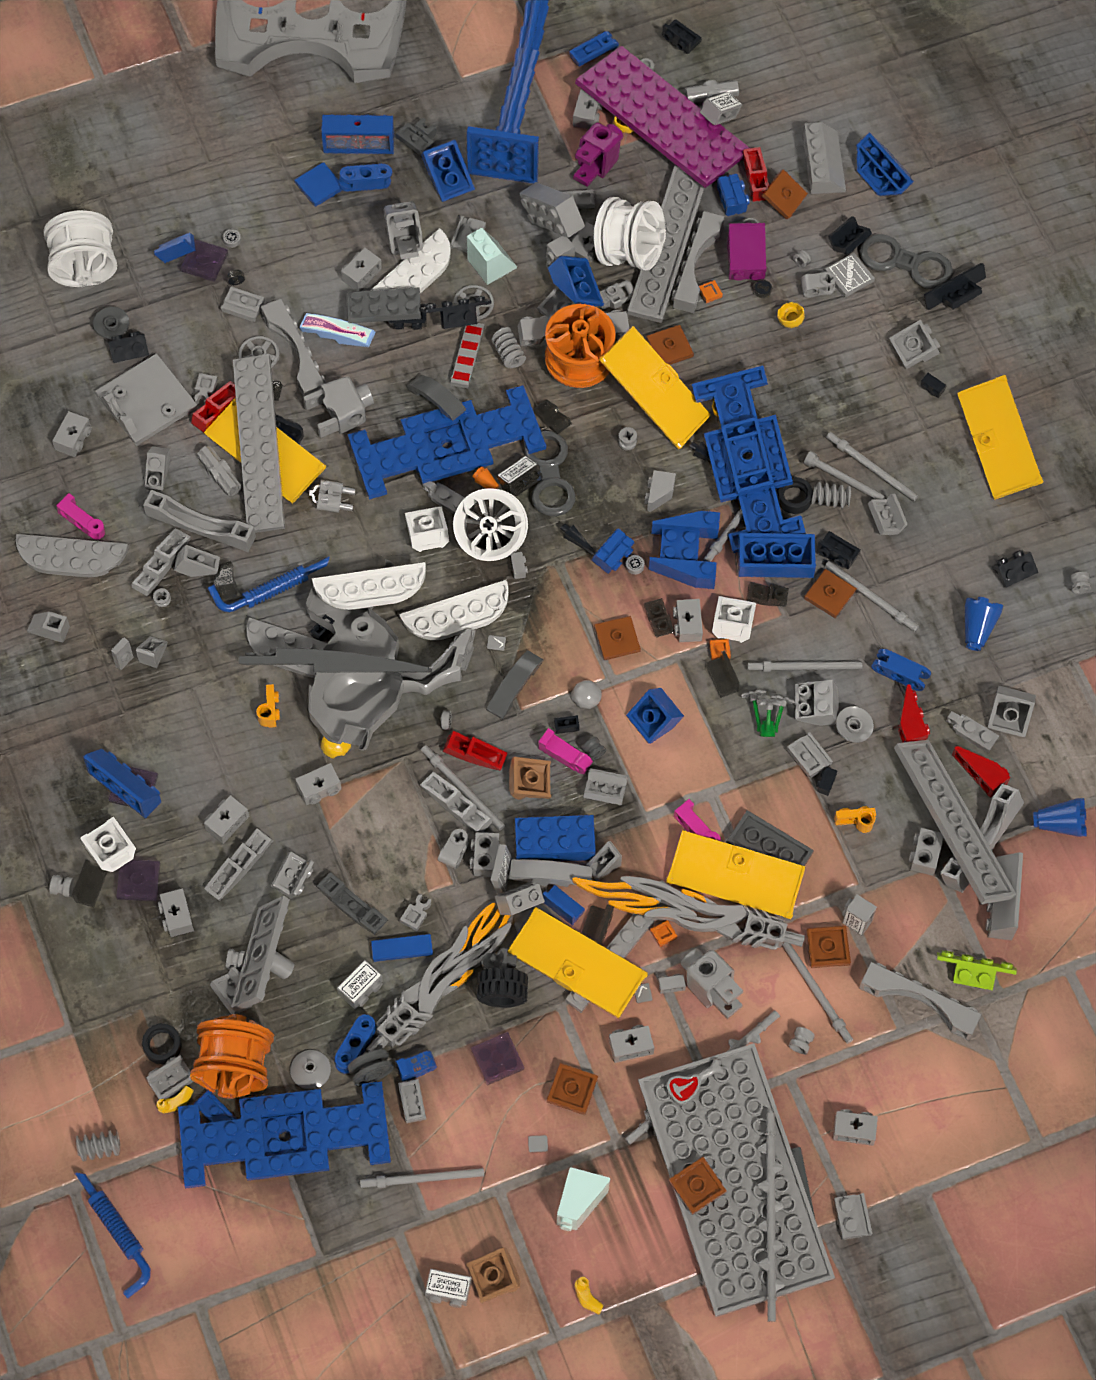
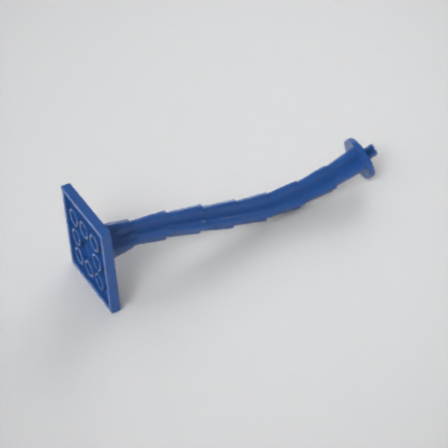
(506, 151)

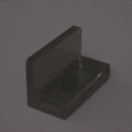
(723, 675)
(89, 884)
(598, 923)

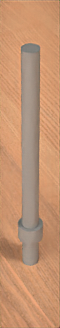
(843, 445)
(716, 547)
(901, 617)
(767, 666)
(437, 761)
(838, 1023)
(382, 1181)

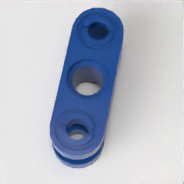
(365, 177)
(900, 669)
(356, 1033)

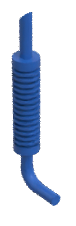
(269, 589)
(118, 1230)

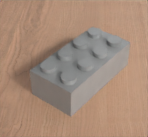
(552, 209)

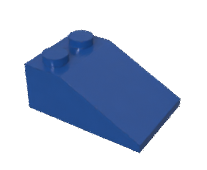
(447, 170)
(576, 280)

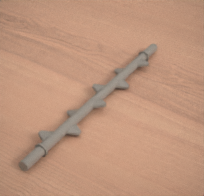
(753, 1036)
(768, 1225)

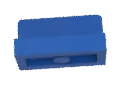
(176, 248)
(563, 905)

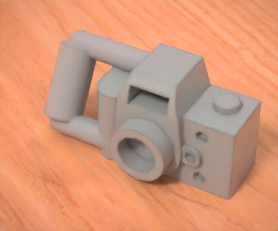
(615, 296)

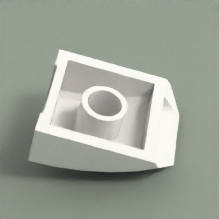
(427, 528)
(733, 619)
(109, 846)

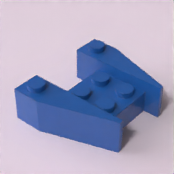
(681, 545)

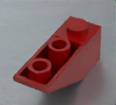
(911, 721)

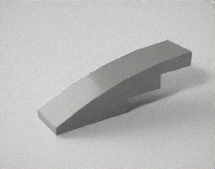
(161, 562)
(455, 803)
(238, 865)
(548, 872)

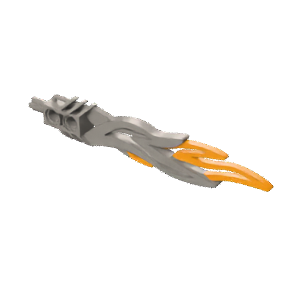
(680, 912)
(462, 969)

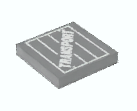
(850, 275)
(501, 869)

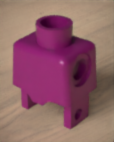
(597, 141)

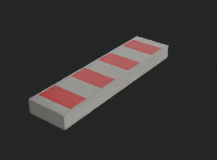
(467, 355)

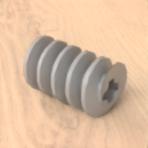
(508, 348)
(831, 495)
(98, 1146)

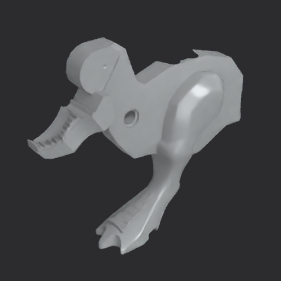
(356, 704)

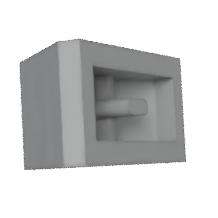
(151, 651)
(605, 861)

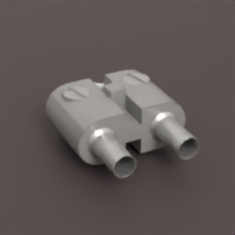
(330, 496)

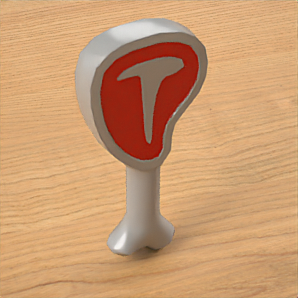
(684, 1089)

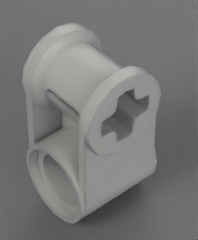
(817, 285)
(453, 851)

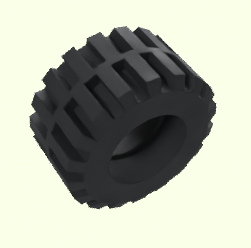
(502, 987)

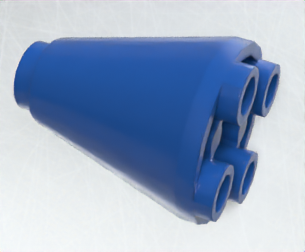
(980, 621)
(1063, 818)

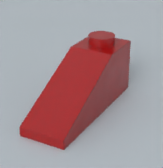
(985, 772)

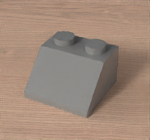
(1011, 711)

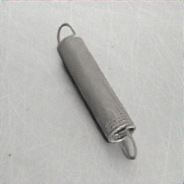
(339, 32)

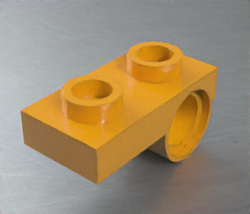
(269, 707)
(847, 816)

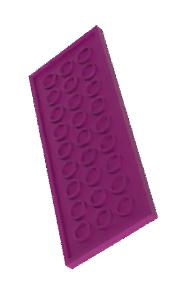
(662, 116)

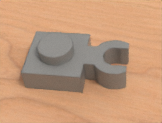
(205, 386)
(415, 915)

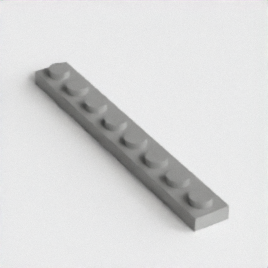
(620, 945)

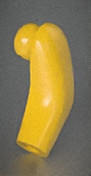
(172, 1104)
(585, 1297)

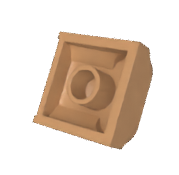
(529, 778)
(494, 1275)

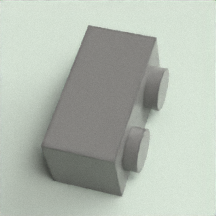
(518, 566)
(672, 983)

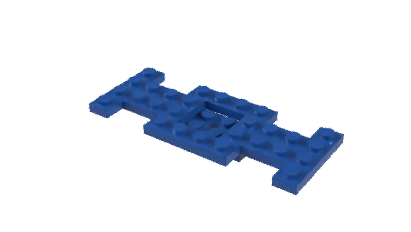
(745, 433)
(425, 451)
(258, 1142)

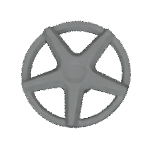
(478, 293)
(260, 350)

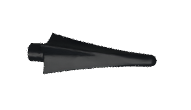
(700, 451)
(575, 537)

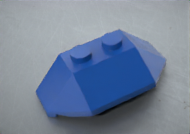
(881, 168)

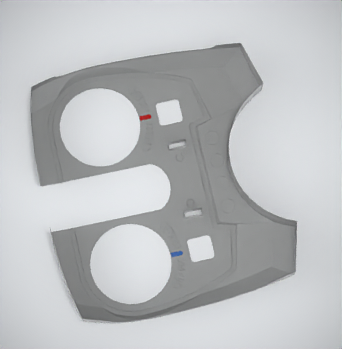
(362, 58)

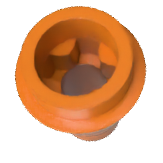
(485, 479)

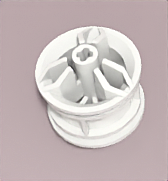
(629, 233)
(80, 248)
(490, 524)

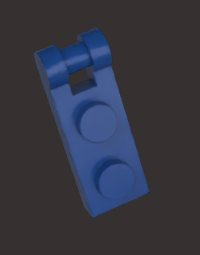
(593, 48)

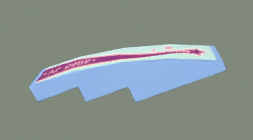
(337, 329)

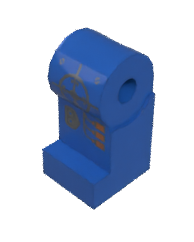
(416, 1066)

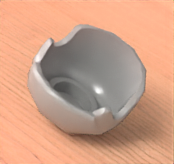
(586, 694)

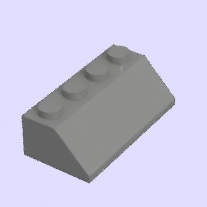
(823, 159)
(1005, 914)

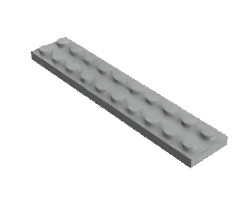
(679, 211)
(258, 443)
(955, 821)

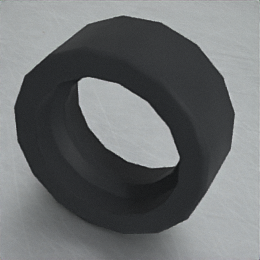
(794, 508)
(157, 1029)

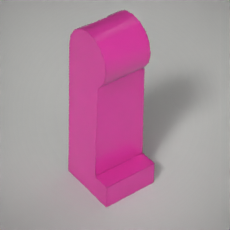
(70, 511)
(564, 752)
(692, 823)

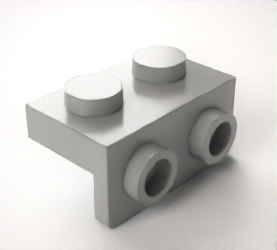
(888, 515)
(605, 786)
(292, 875)
(226, 987)
(169, 1078)

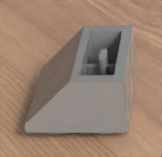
(817, 702)

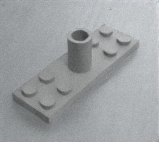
(262, 955)

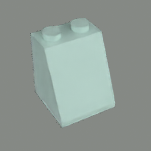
(488, 256)
(580, 1197)

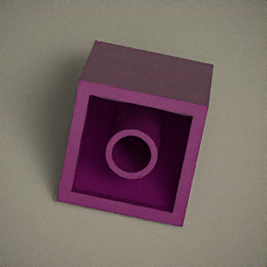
(746, 251)

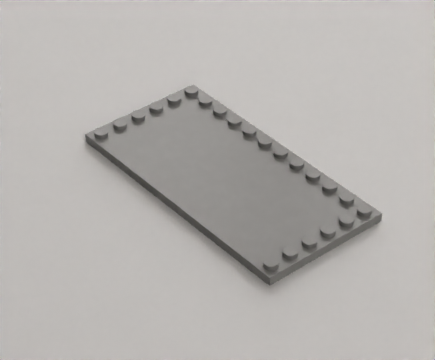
(726, 1128)

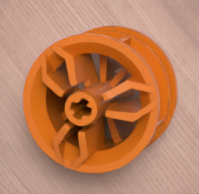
(569, 353)
(232, 1056)

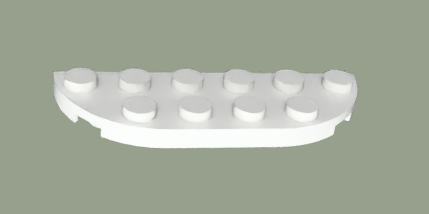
(420, 270)
(371, 586)
(457, 613)

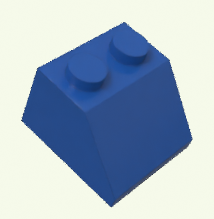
(654, 714)

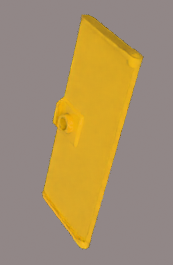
(655, 387)
(999, 437)
(297, 465)
(736, 874)
(577, 962)

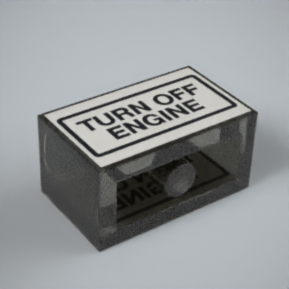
(520, 476)

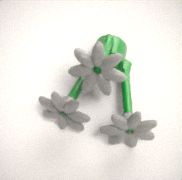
(768, 727)

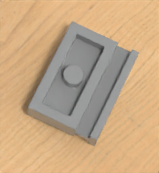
(464, 228)
(242, 304)
(809, 755)
(853, 1216)

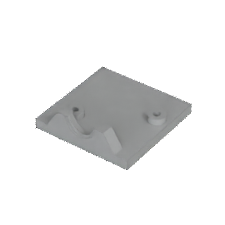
(145, 398)

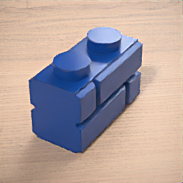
(732, 194)
(613, 550)

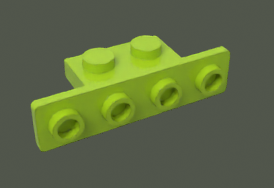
(973, 971)

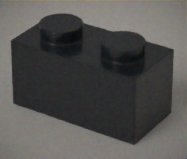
(933, 385)
(319, 632)
(566, 724)
(826, 783)

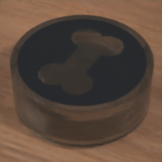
(235, 277)
(762, 289)

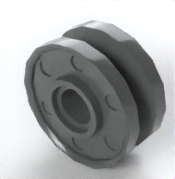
(370, 1067)

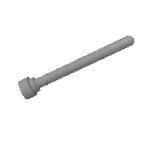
(812, 460)

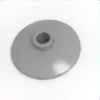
(857, 717)
(312, 1078)

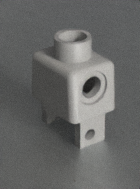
(403, 229)
(343, 403)
(712, 981)

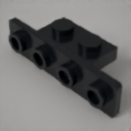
(958, 289)
(457, 314)

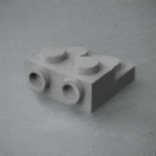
(915, 344)

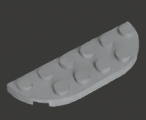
(70, 556)
(267, 638)

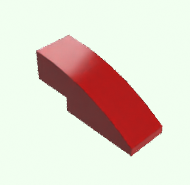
(756, 173)
(214, 406)
(474, 751)

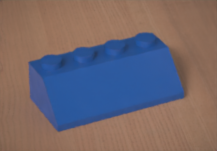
(776, 555)
(122, 781)

